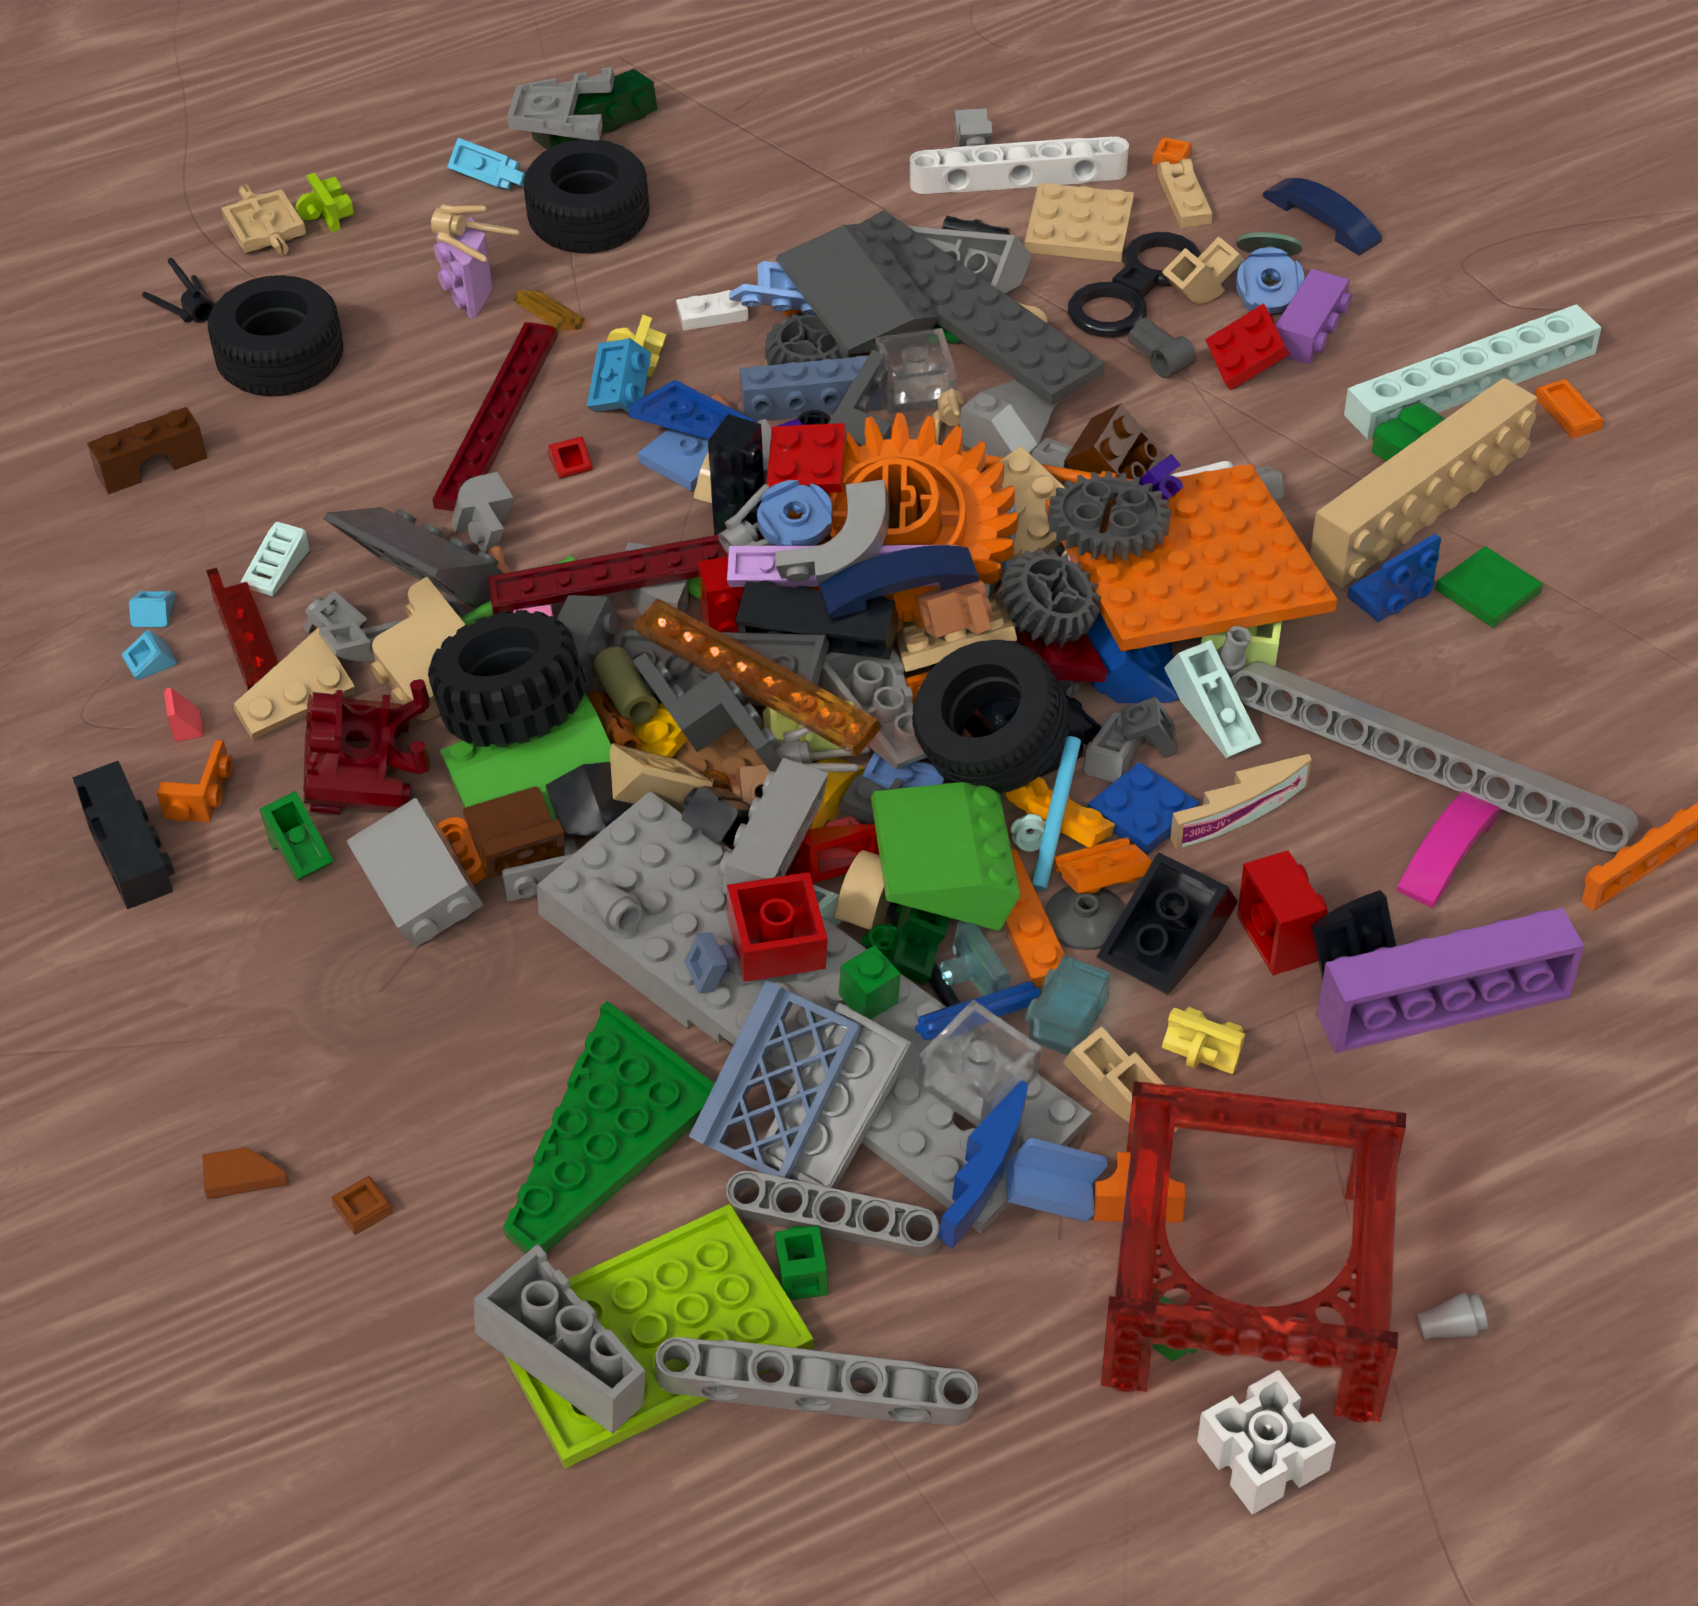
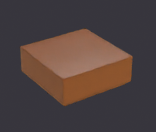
(362, 1205)

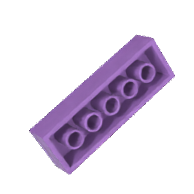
(1449, 979)

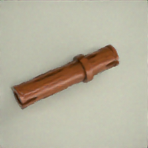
(617, 728)

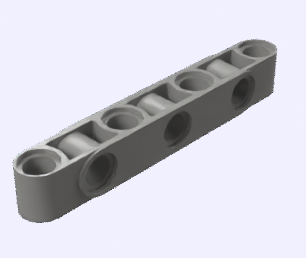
(815, 1381)

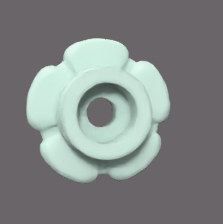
(1030, 840)

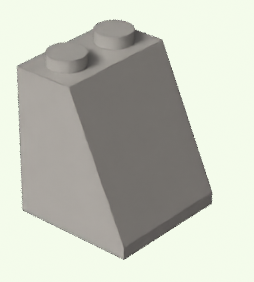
(415, 872)

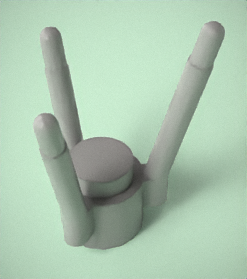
(743, 533)
(800, 752)

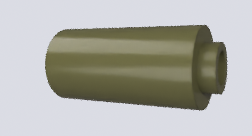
(625, 685)

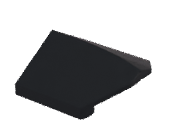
(585, 800)

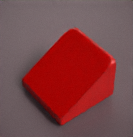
(569, 457)

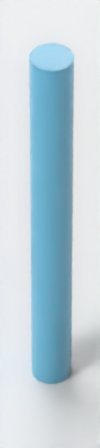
(1056, 813)

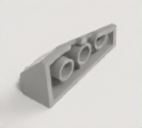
(992, 256)
(1005, 419)
(881, 691)

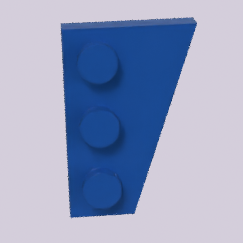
(682, 410)

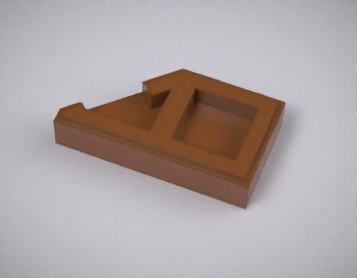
(239, 1172)

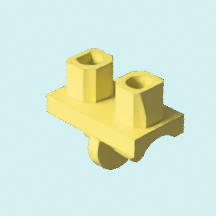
(645, 336)
(1203, 1040)

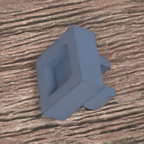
(709, 961)

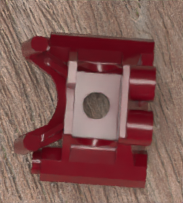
(352, 776)

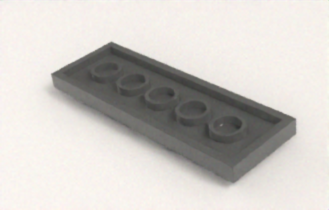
(795, 652)

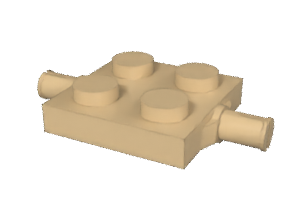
(263, 220)

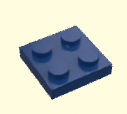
(1142, 806)

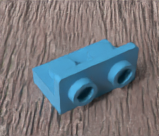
(618, 375)

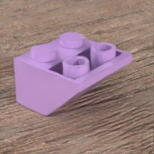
(462, 274)

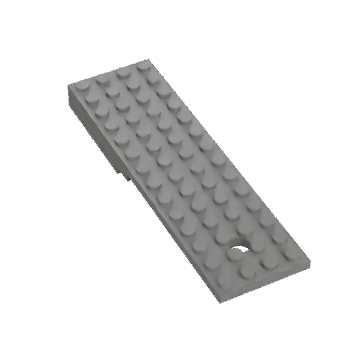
(680, 895)

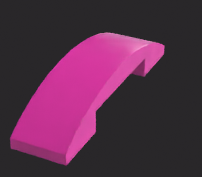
(1446, 847)

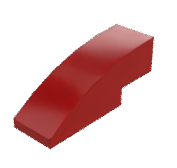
(831, 850)

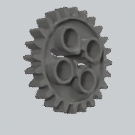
(1135, 520)

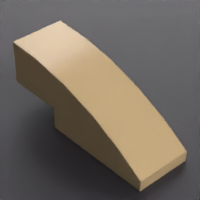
(1109, 1071)

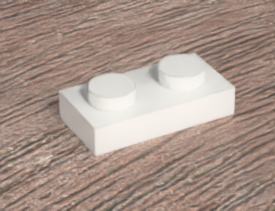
(710, 311)

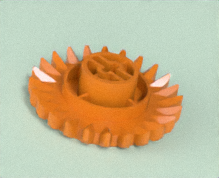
(949, 489)

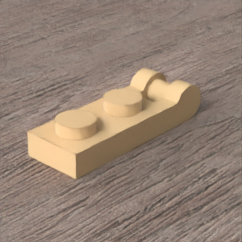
(1184, 193)

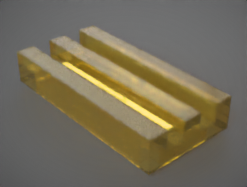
(549, 310)

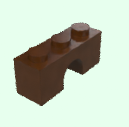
(120, 454)

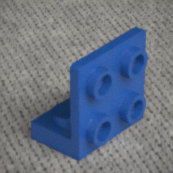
(1398, 581)

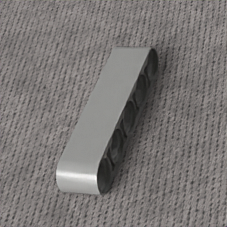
(818, 1199)

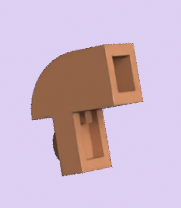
(955, 609)

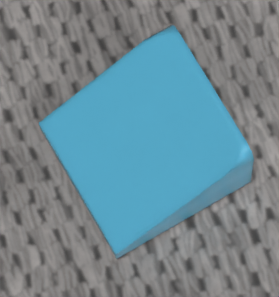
(151, 608)
(148, 656)

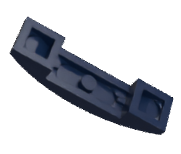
(1351, 225)
(897, 572)

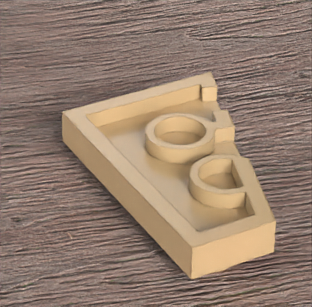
(285, 689)

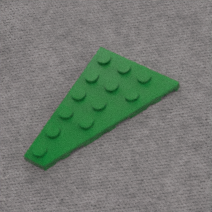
(617, 1116)

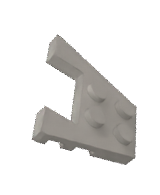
(550, 106)

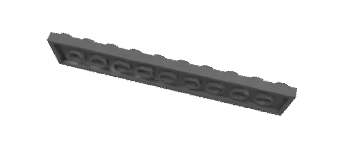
(989, 318)

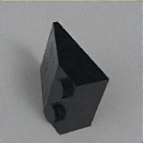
(1167, 924)

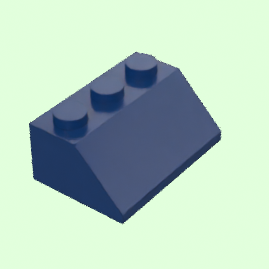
(1132, 673)

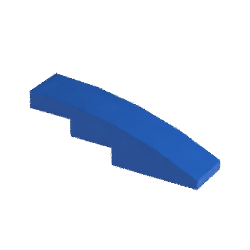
(986, 1158)

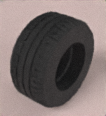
(586, 196)
(275, 335)
(969, 680)

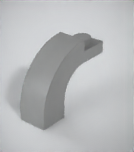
(856, 542)

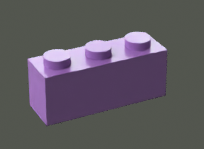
(1313, 314)

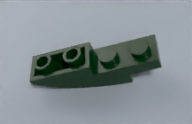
(917, 942)

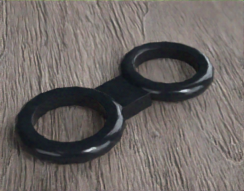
(1128, 285)

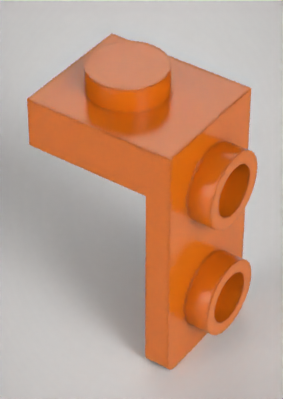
(198, 801)

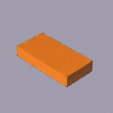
(1569, 408)

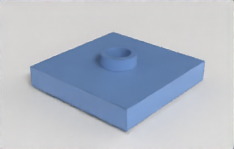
(676, 457)

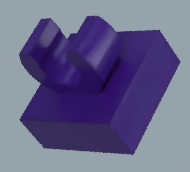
(1162, 477)

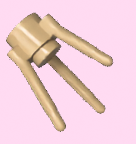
(449, 223)
(948, 410)

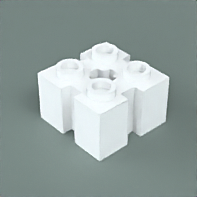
(1265, 1441)

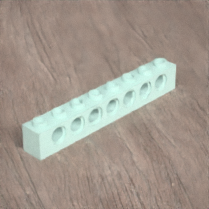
(1473, 368)

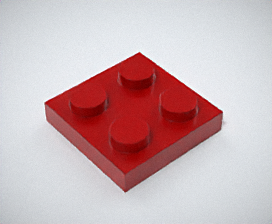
(1247, 346)
(808, 455)

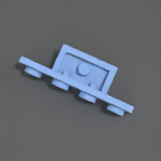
(773, 290)

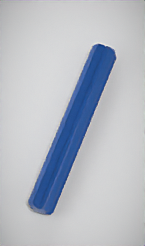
(997, 1002)

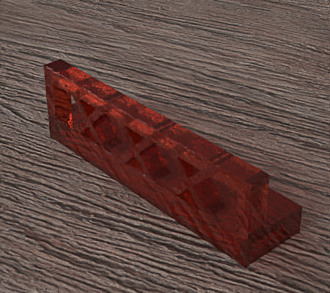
(243, 628)

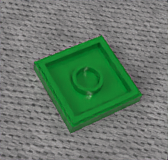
(1489, 586)

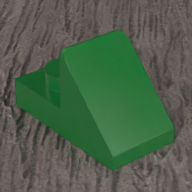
(295, 835)

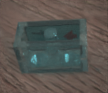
(1068, 1005)

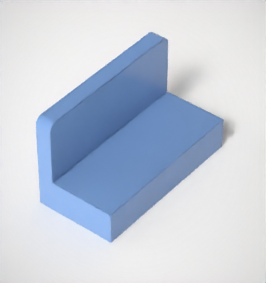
(1054, 1178)

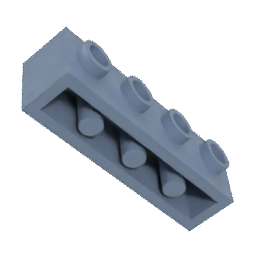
(772, 389)

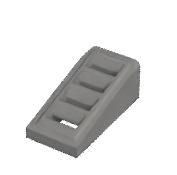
(1109, 752)

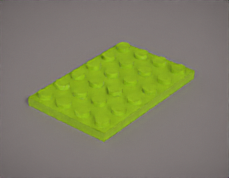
(685, 1284)

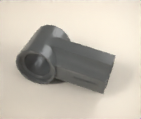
(1165, 353)

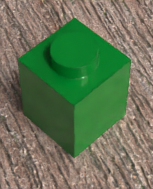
(869, 983)

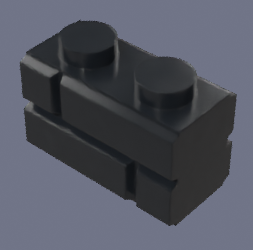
(715, 813)

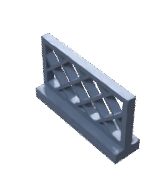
(744, 1064)

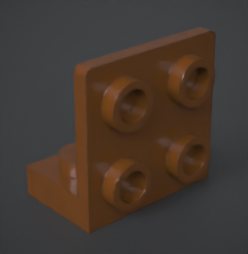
(514, 831)

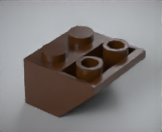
(1114, 444)

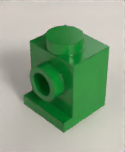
(801, 1262)

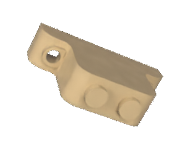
(408, 647)

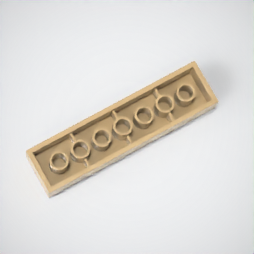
(1422, 482)

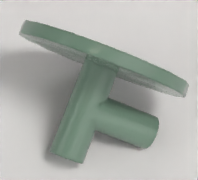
(1253, 241)

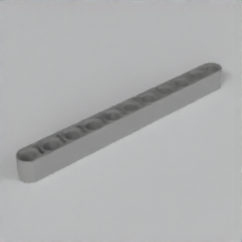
(1448, 754)

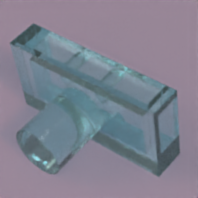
(974, 961)

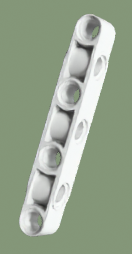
(1018, 165)

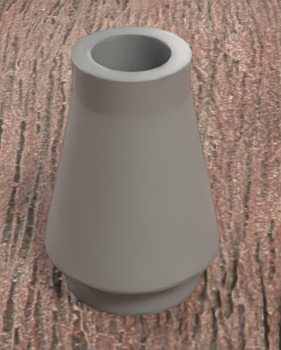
(615, 907)
(1453, 1318)

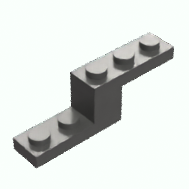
(858, 399)
(710, 710)

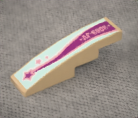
(1232, 807)

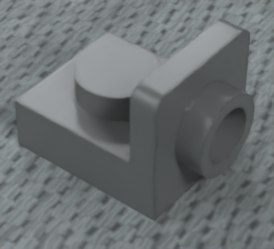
(1152, 722)
(858, 798)

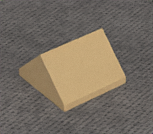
(639, 771)

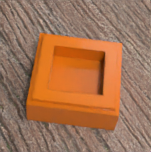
(1171, 151)

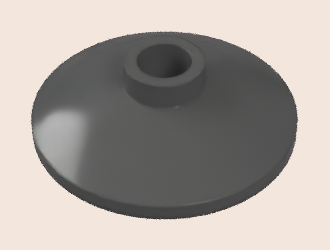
(1083, 919)

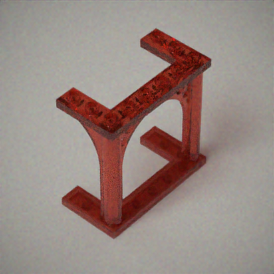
(1137, 1318)

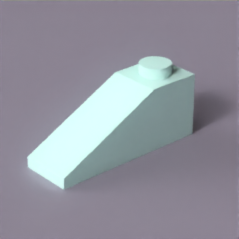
(1212, 699)

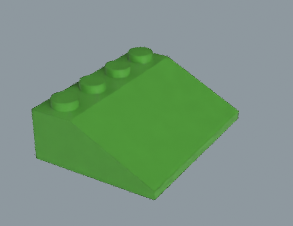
(496, 771)
(947, 851)

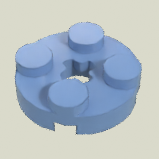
(1254, 270)
(790, 496)

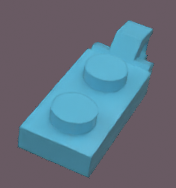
(485, 165)

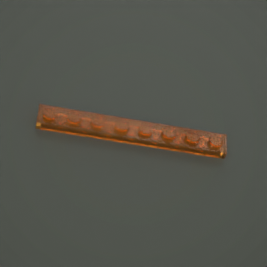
(759, 677)

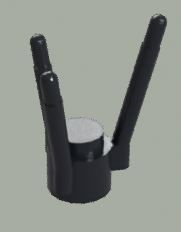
(194, 301)

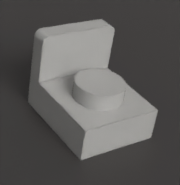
(331, 611)

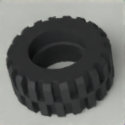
(507, 678)

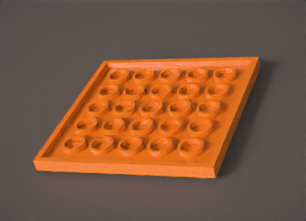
(1218, 568)

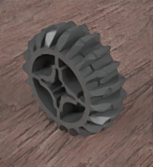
(801, 340)
(1049, 596)

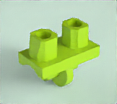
(324, 201)

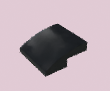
(1353, 929)

